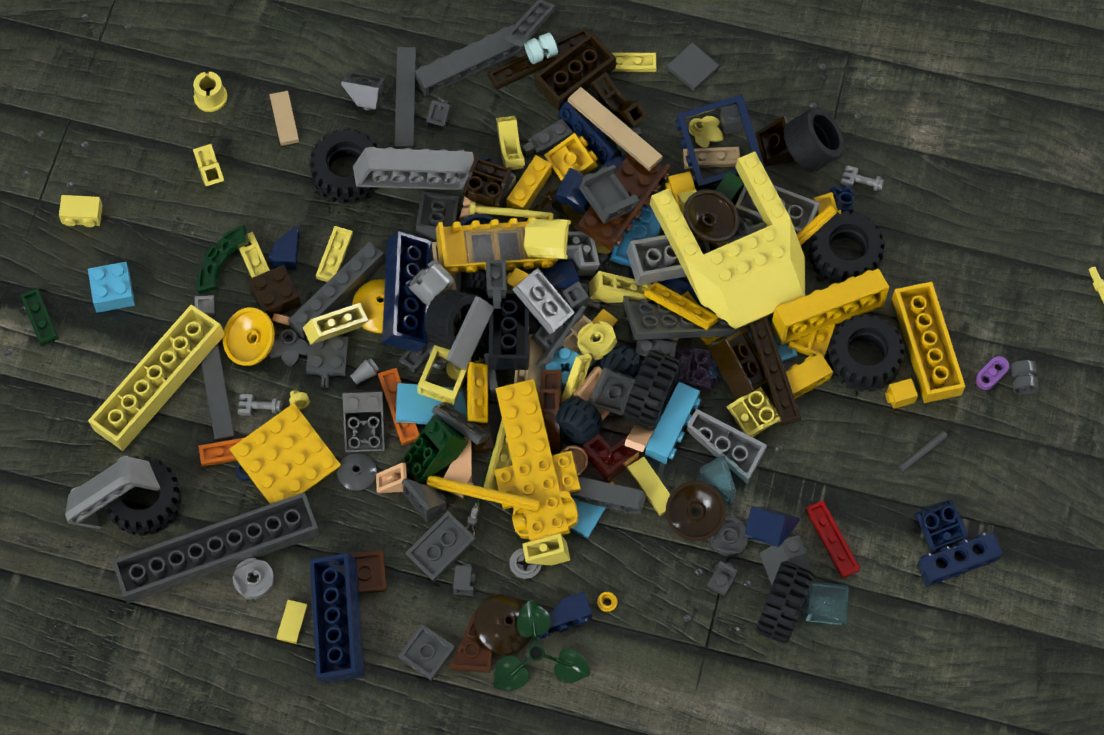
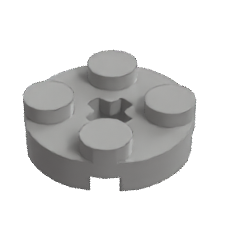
(257, 568)

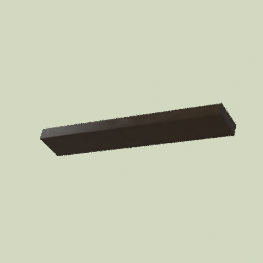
(523, 67)
(774, 371)

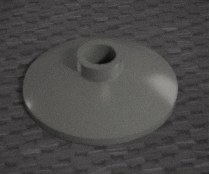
(357, 480)

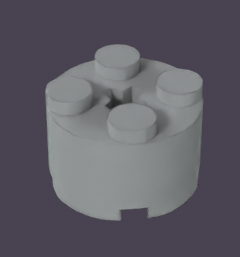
(430, 282)

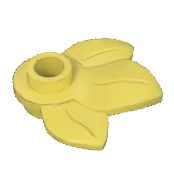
(707, 132)

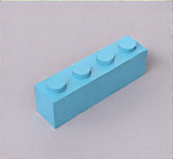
(672, 422)

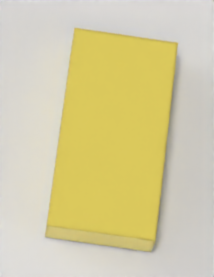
(292, 621)

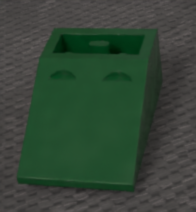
(433, 449)

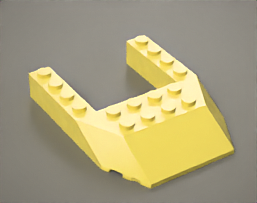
(747, 275)

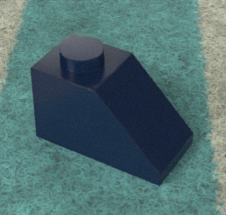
(286, 250)

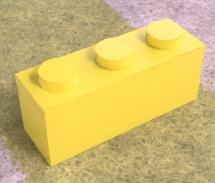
(335, 323)

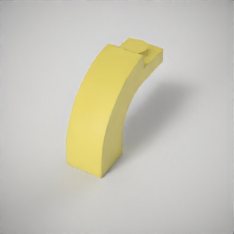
(509, 142)

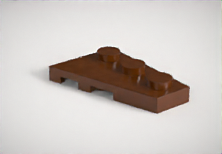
(471, 653)

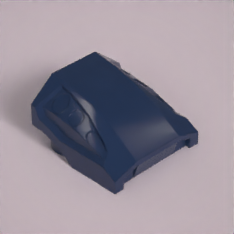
(570, 194)
(941, 525)

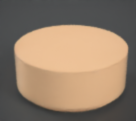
(280, 319)

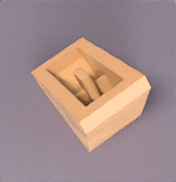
(391, 479)

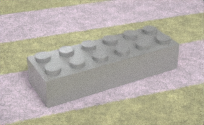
(412, 168)

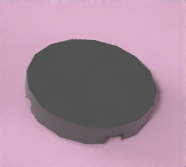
(730, 538)

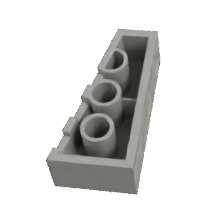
(740, 449)

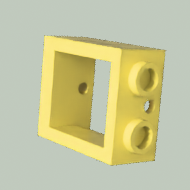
(437, 392)

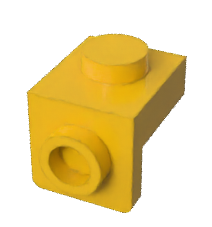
(826, 200)

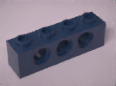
(984, 542)

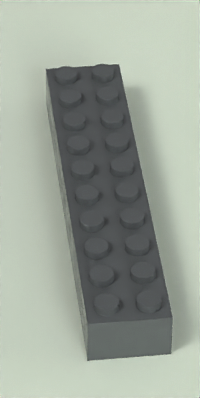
(215, 548)

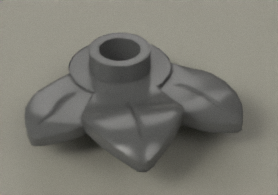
(289, 350)

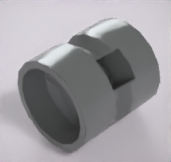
(1025, 380)

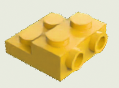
(572, 154)

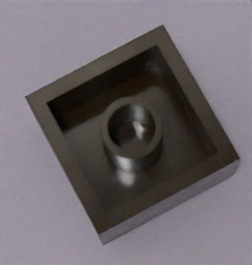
(274, 291)

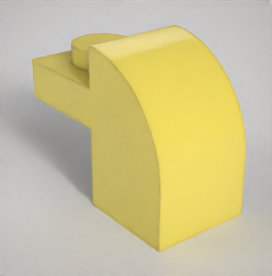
(208, 165)

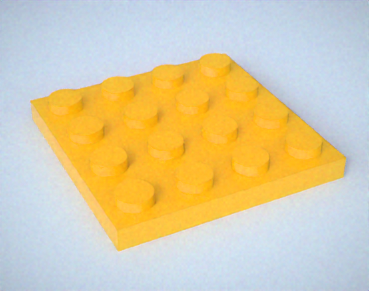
(285, 456)

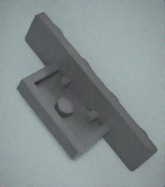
(554, 341)

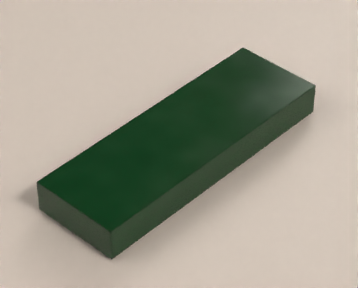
(39, 317)

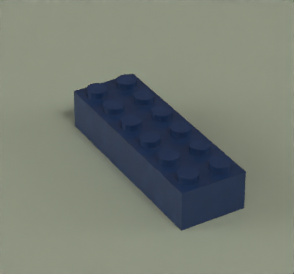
(403, 310)
(336, 618)

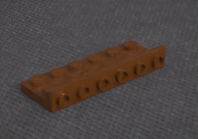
(635, 180)

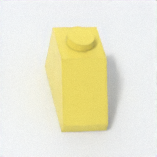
(547, 550)

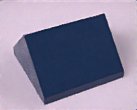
(769, 525)

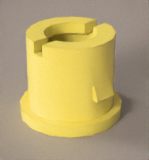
(217, 96)

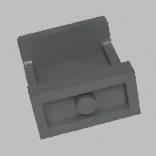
(607, 194)

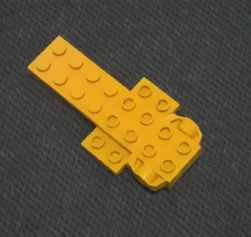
(534, 468)

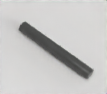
(923, 451)

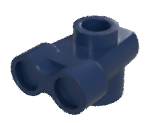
(843, 198)

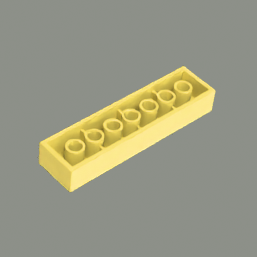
(156, 377)

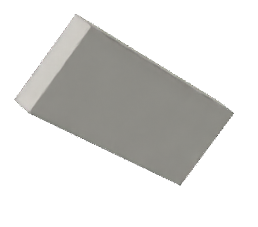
(470, 333)

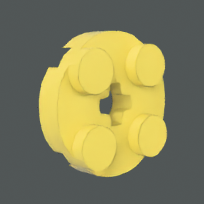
(601, 347)

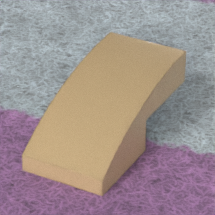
(571, 341)

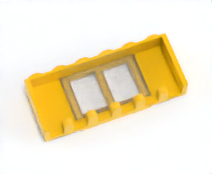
(470, 246)

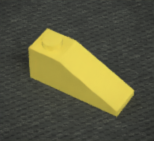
(612, 288)

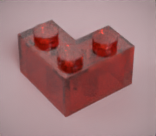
(609, 460)

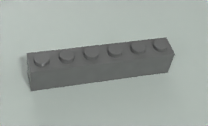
(466, 62)
(339, 287)

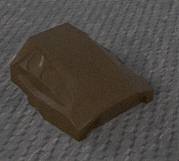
(486, 182)

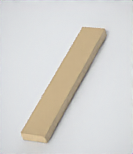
(615, 128)

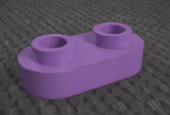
(991, 374)

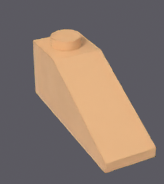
(461, 468)

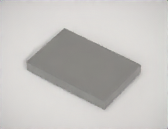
(543, 301)

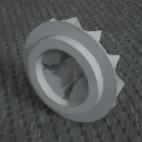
(519, 557)

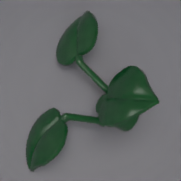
(536, 621)

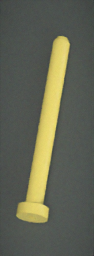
(507, 211)

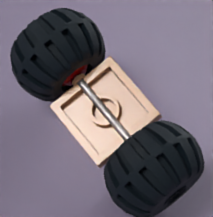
(576, 416)

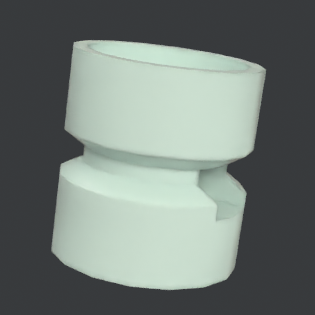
(541, 48)

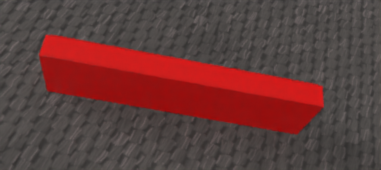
(832, 539)

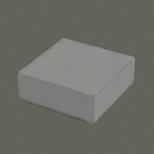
(206, 304)

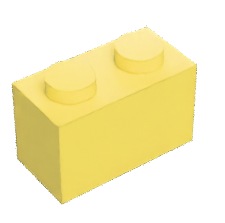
(80, 210)

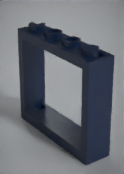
(686, 141)

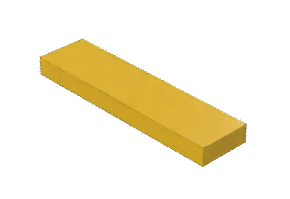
(681, 305)

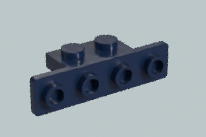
(592, 134)

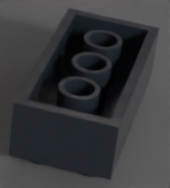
(509, 334)

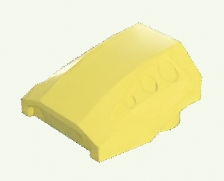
(547, 238)
(754, 412)

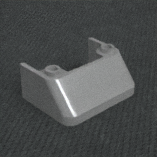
(105, 488)

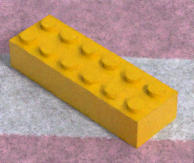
(829, 306)
(928, 342)

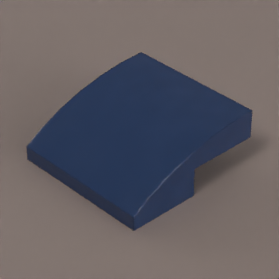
(562, 274)

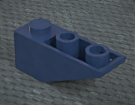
(569, 612)

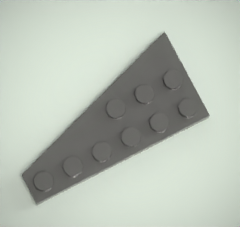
(658, 322)

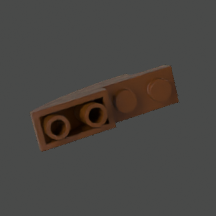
(550, 402)

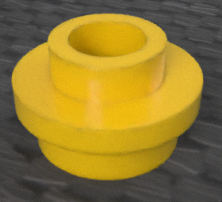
(607, 596)

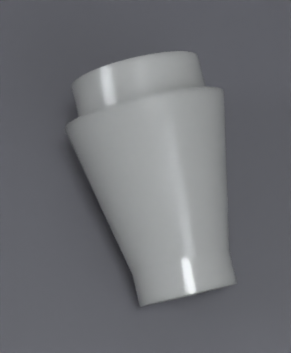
(365, 371)

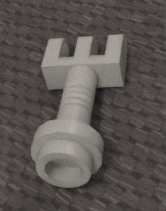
(851, 177)
(275, 405)

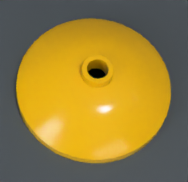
(368, 296)
(241, 333)

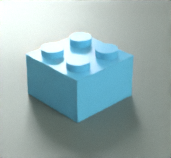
(111, 287)

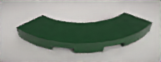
(217, 255)

